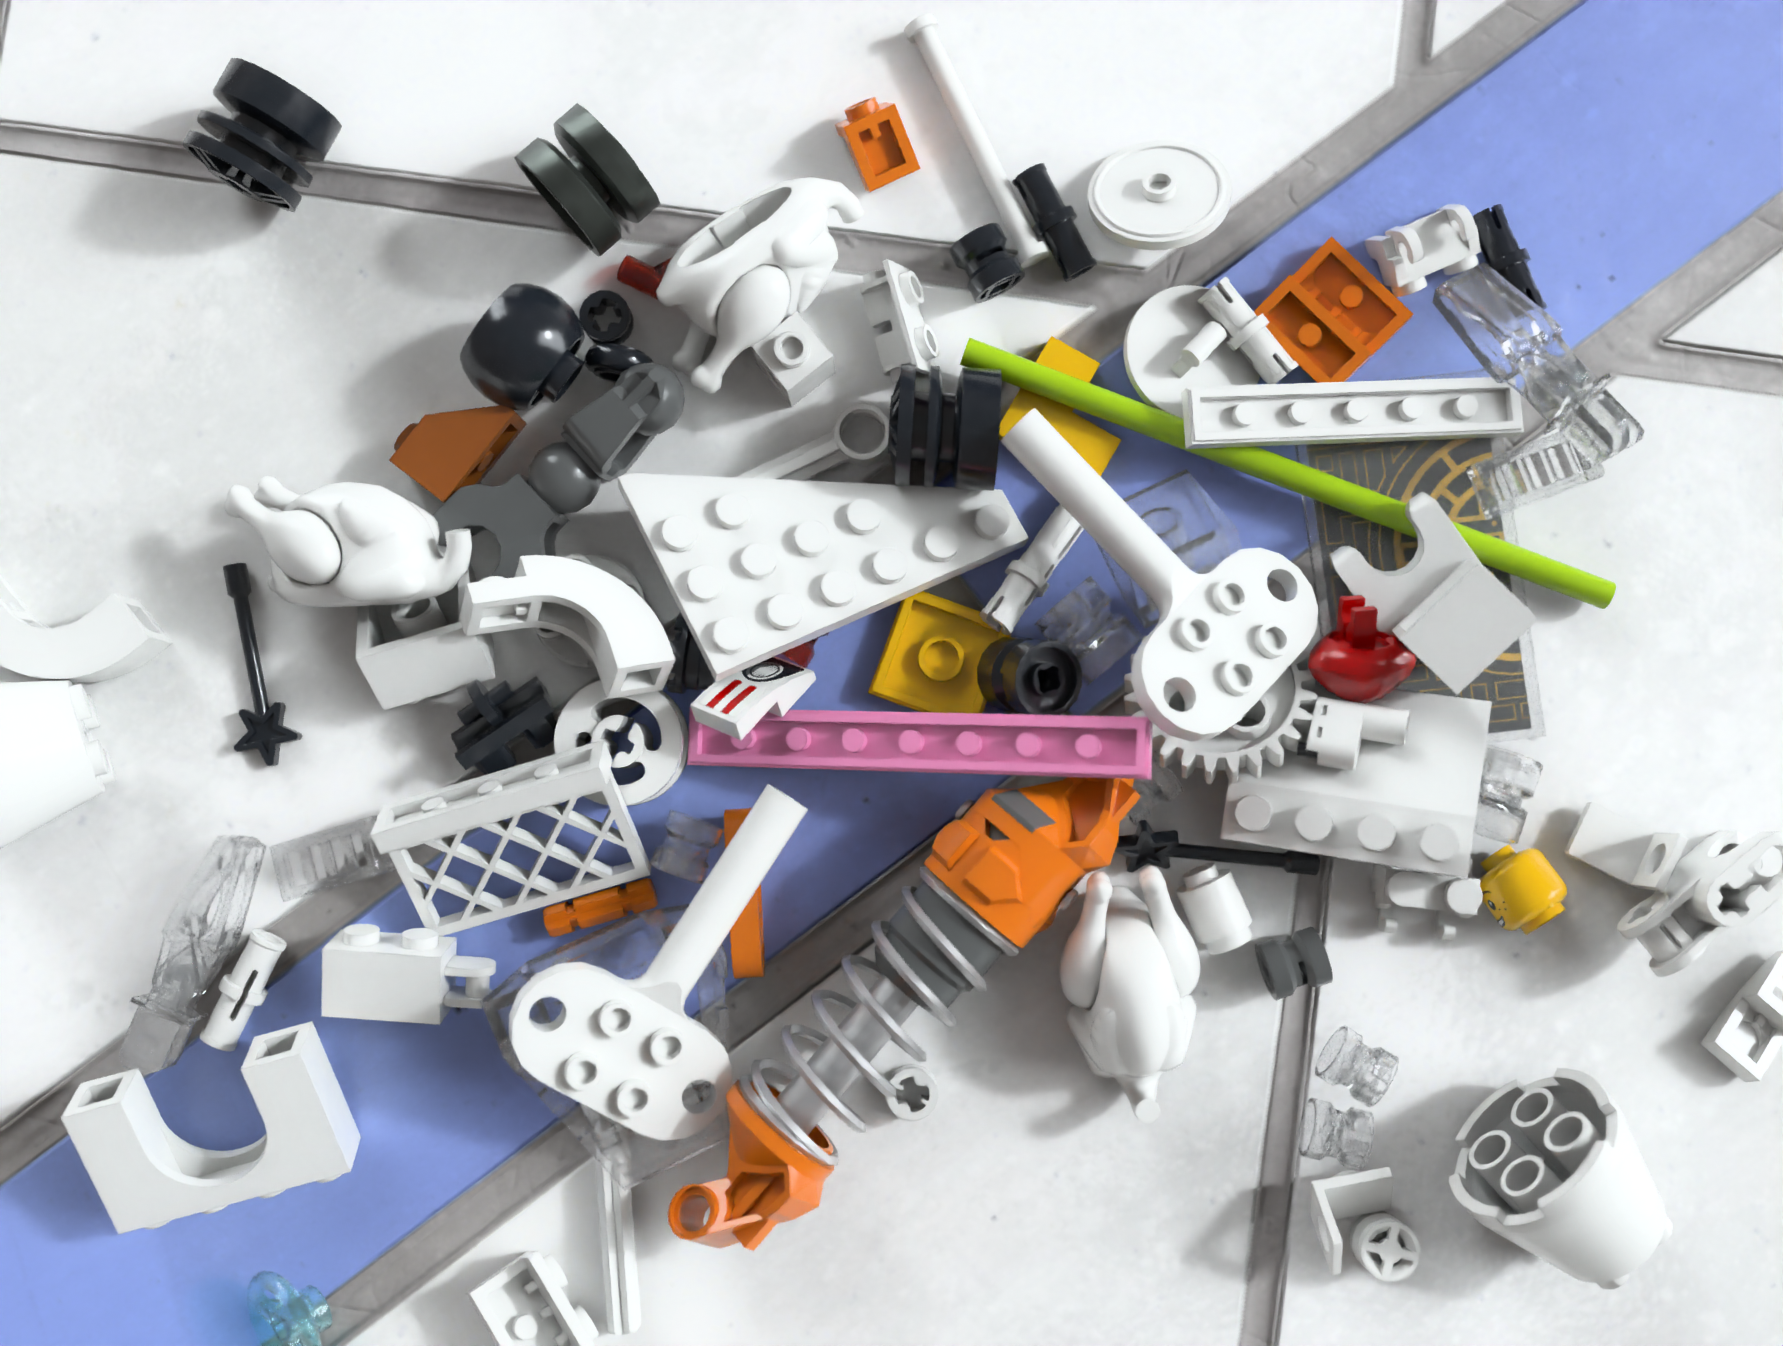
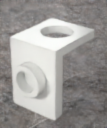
(1624, 848)
(1346, 1196)

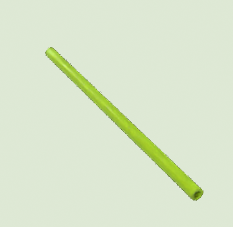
(1281, 471)

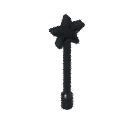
(266, 723)
(1157, 847)

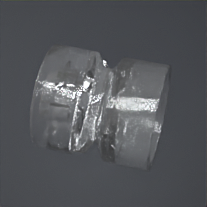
(1089, 629)
(1504, 784)

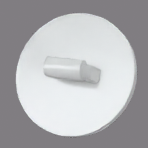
(1159, 195)
(1180, 346)

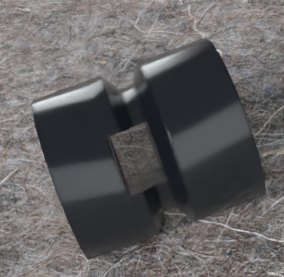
(1029, 676)

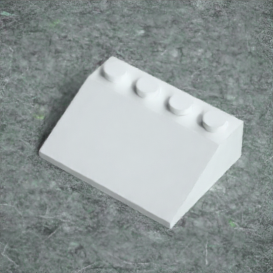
(1395, 810)

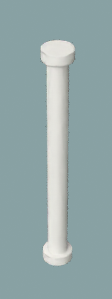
(923, 33)

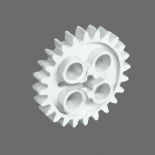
(1281, 716)

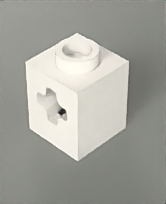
(794, 359)

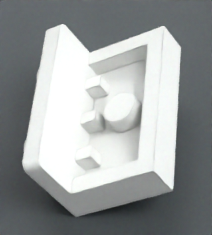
(528, 1308)

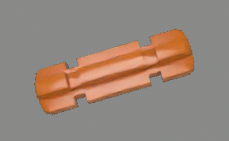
(600, 907)

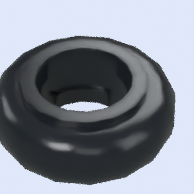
(611, 359)

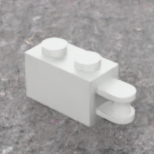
(399, 975)

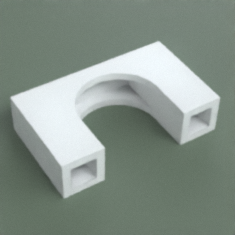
(156, 1177)

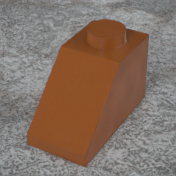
(455, 447)

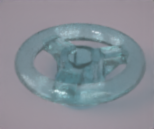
(292, 1318)

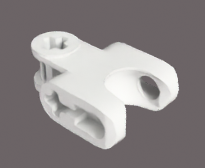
(1400, 591)
(1705, 899)

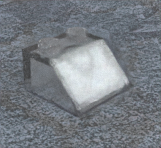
(1187, 523)

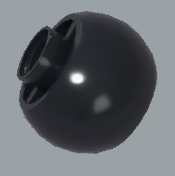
(524, 348)

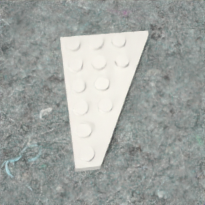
(797, 558)

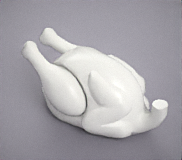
(753, 271)
(350, 544)
(1131, 986)

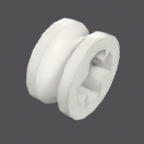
(922, 1076)

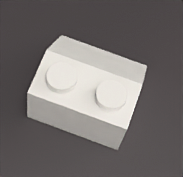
(421, 648)

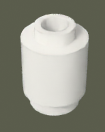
(1215, 908)

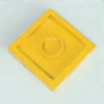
(934, 656)

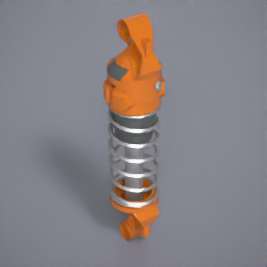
(982, 897)

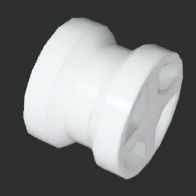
(1396, 1253)

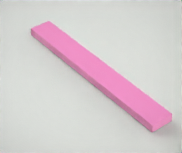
(934, 743)

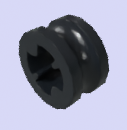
(596, 305)

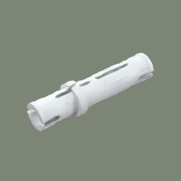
(1029, 574)

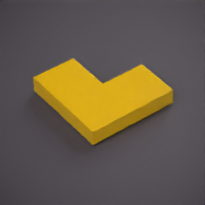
(1087, 439)

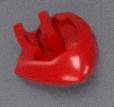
(1358, 659)

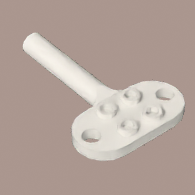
(1216, 632)
(628, 1041)

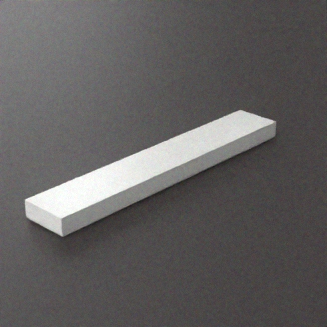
(1349, 412)

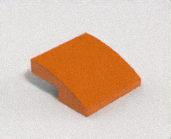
(1332, 314)

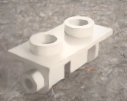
(897, 300)

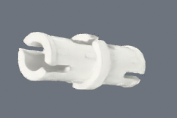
(1247, 332)
(226, 1021)

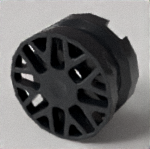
(689, 665)

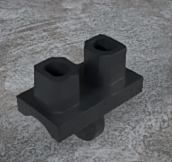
(499, 717)

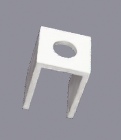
(1464, 625)

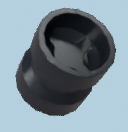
(987, 262)

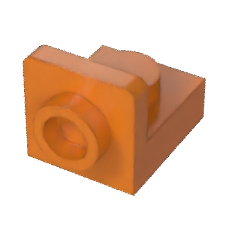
(877, 143)

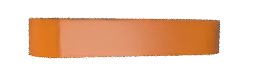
(748, 930)

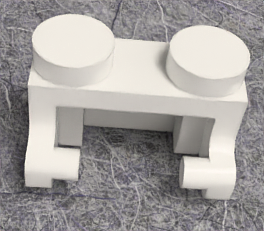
(1425, 246)
(1424, 891)

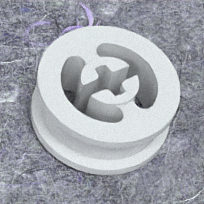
(662, 766)

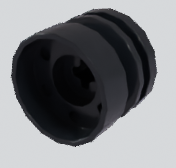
(263, 134)
(947, 427)

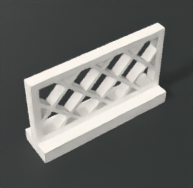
(506, 795)

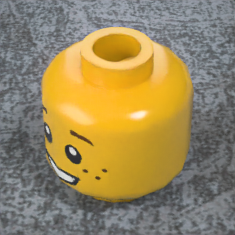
(1521, 889)

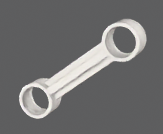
(825, 451)

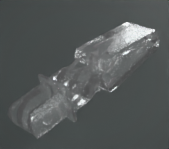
(1526, 350)
(193, 953)

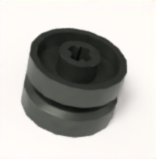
(593, 175)

